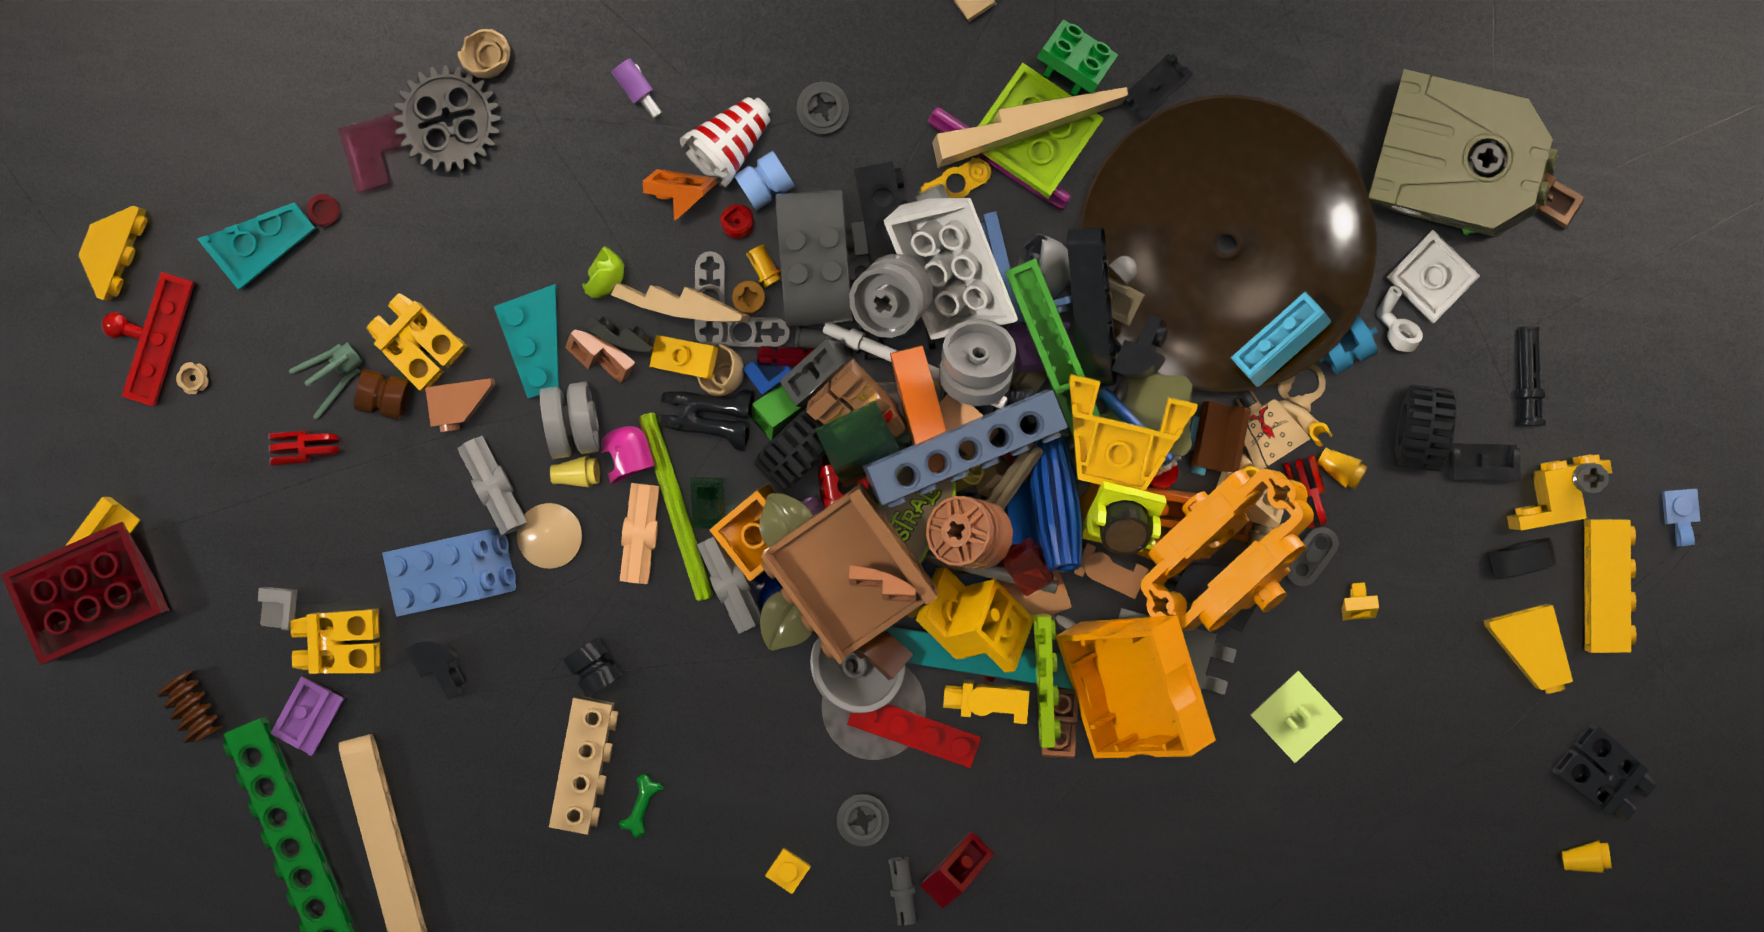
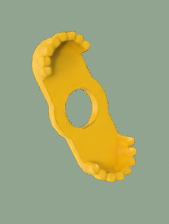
(974, 172)

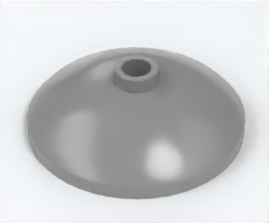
(853, 691)

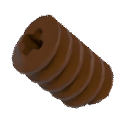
(188, 708)

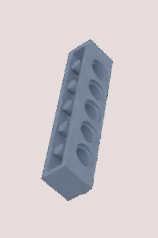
(883, 472)

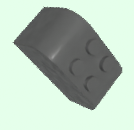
(814, 258)

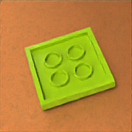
(1046, 156)

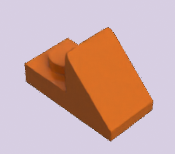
(682, 187)

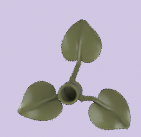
(779, 620)

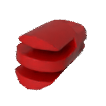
(302, 446)
(1315, 492)

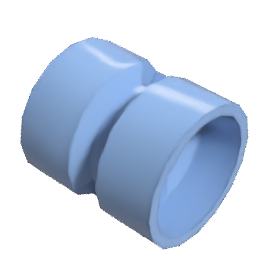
(764, 180)

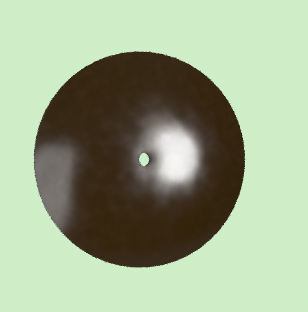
(1245, 174)

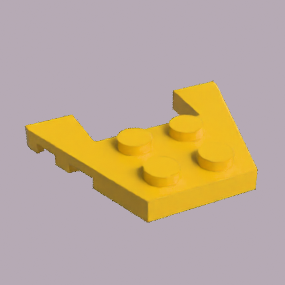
(1117, 449)

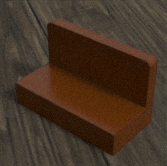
(1220, 437)

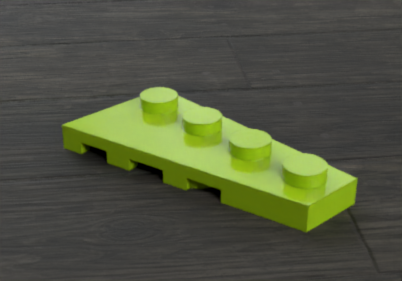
(1045, 667)

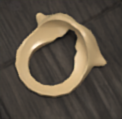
(1307, 399)

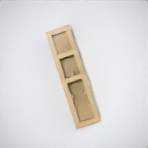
(690, 305)

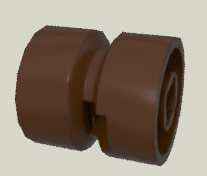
(386, 395)

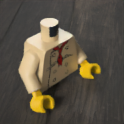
(1275, 431)

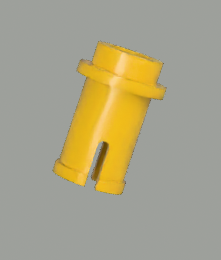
(764, 266)

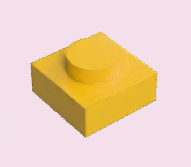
(787, 870)

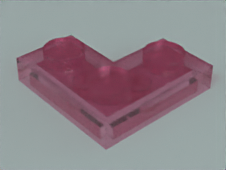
(363, 149)

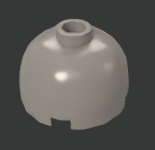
(1052, 260)

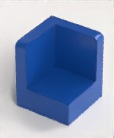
(765, 376)

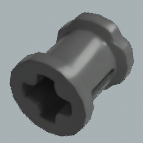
(1585, 469)

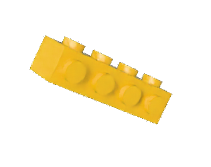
(1608, 585)

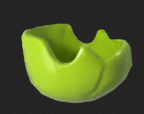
(604, 274)

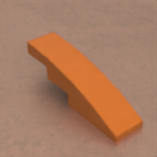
(918, 399)

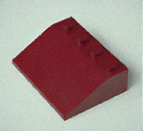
(84, 593)

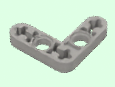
(726, 328)

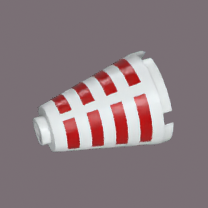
(727, 139)

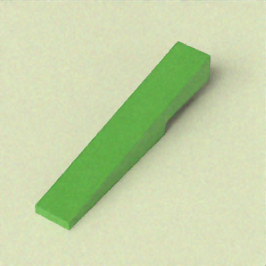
(1046, 332)

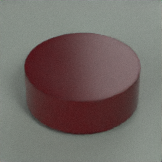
(323, 210)

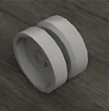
(891, 295)
(977, 362)
(564, 421)

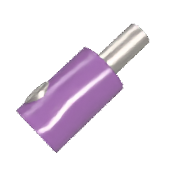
(636, 86)

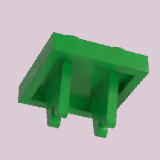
(1077, 57)

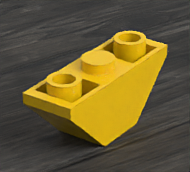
(110, 249)

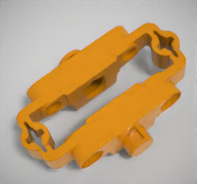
(1209, 525)

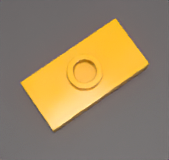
(683, 357)

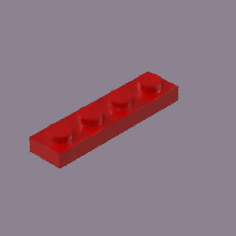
(919, 733)

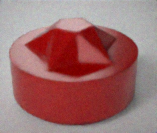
(737, 221)

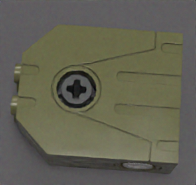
(1438, 150)

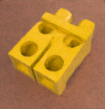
(409, 333)
(327, 638)
(988, 698)

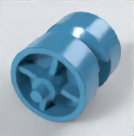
(1355, 344)

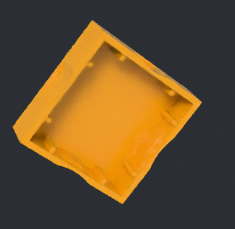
(1136, 687)

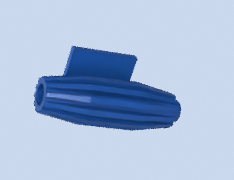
(1050, 508)

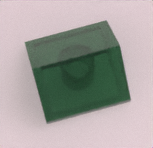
(857, 441)

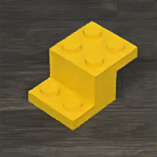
(1555, 494)
(976, 620)

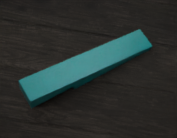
(930, 653)

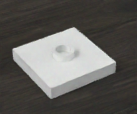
(1432, 276)

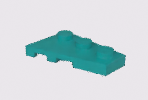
(256, 244)

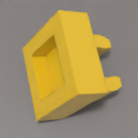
(1359, 604)

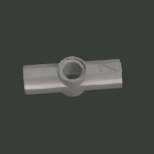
(492, 485)
(730, 585)

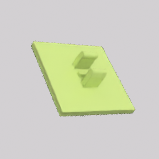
(1296, 716)

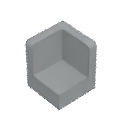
(277, 607)

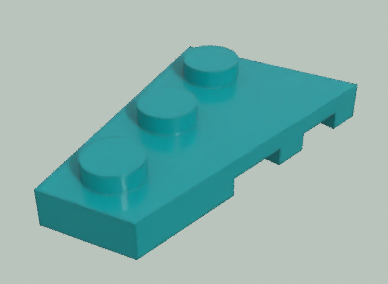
(532, 338)

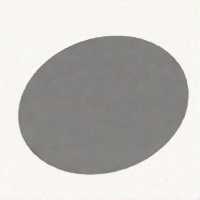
(865, 744)

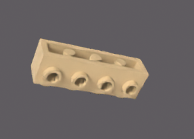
(582, 765)

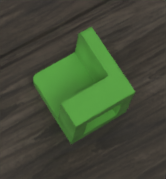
(774, 411)

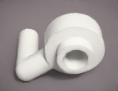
(1402, 333)

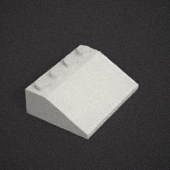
(958, 259)

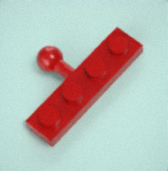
(155, 338)

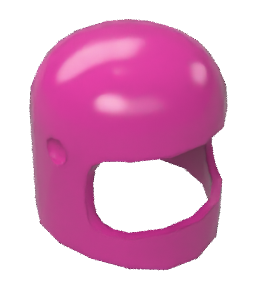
(629, 452)

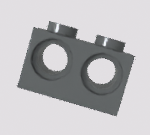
(815, 371)

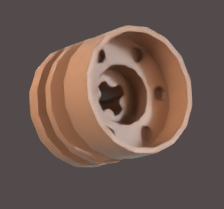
(983, 540)

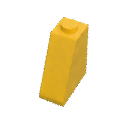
(1534, 645)

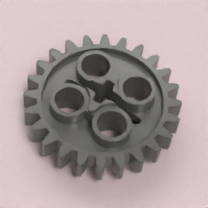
(437, 91)

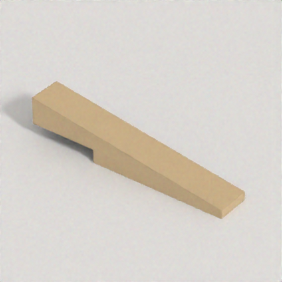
(1021, 122)

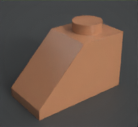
(456, 402)

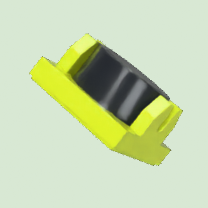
(1121, 519)

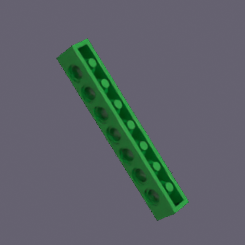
(297, 827)

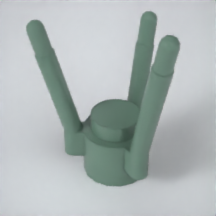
(343, 360)

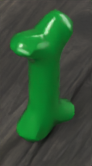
(635, 820)

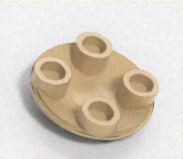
(550, 536)

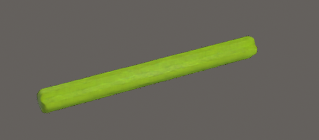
(676, 507)

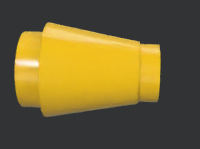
(1342, 467)
(1588, 858)

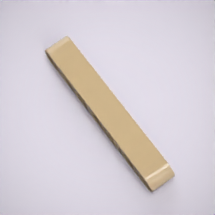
(381, 835)

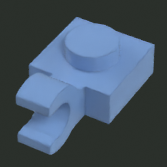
(1681, 509)

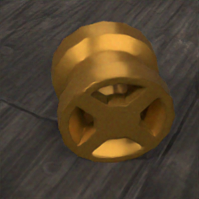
(755, 301)

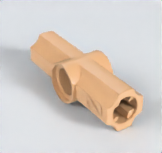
(639, 533)

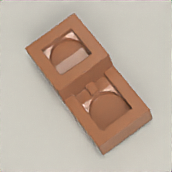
(592, 349)
(892, 587)

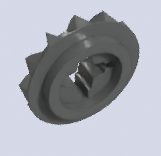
(830, 94)
(855, 833)

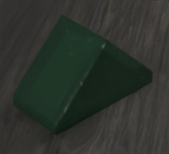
(707, 501)

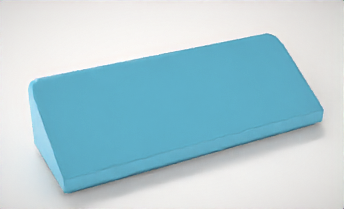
(1281, 339)

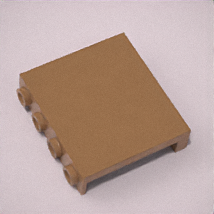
(815, 567)

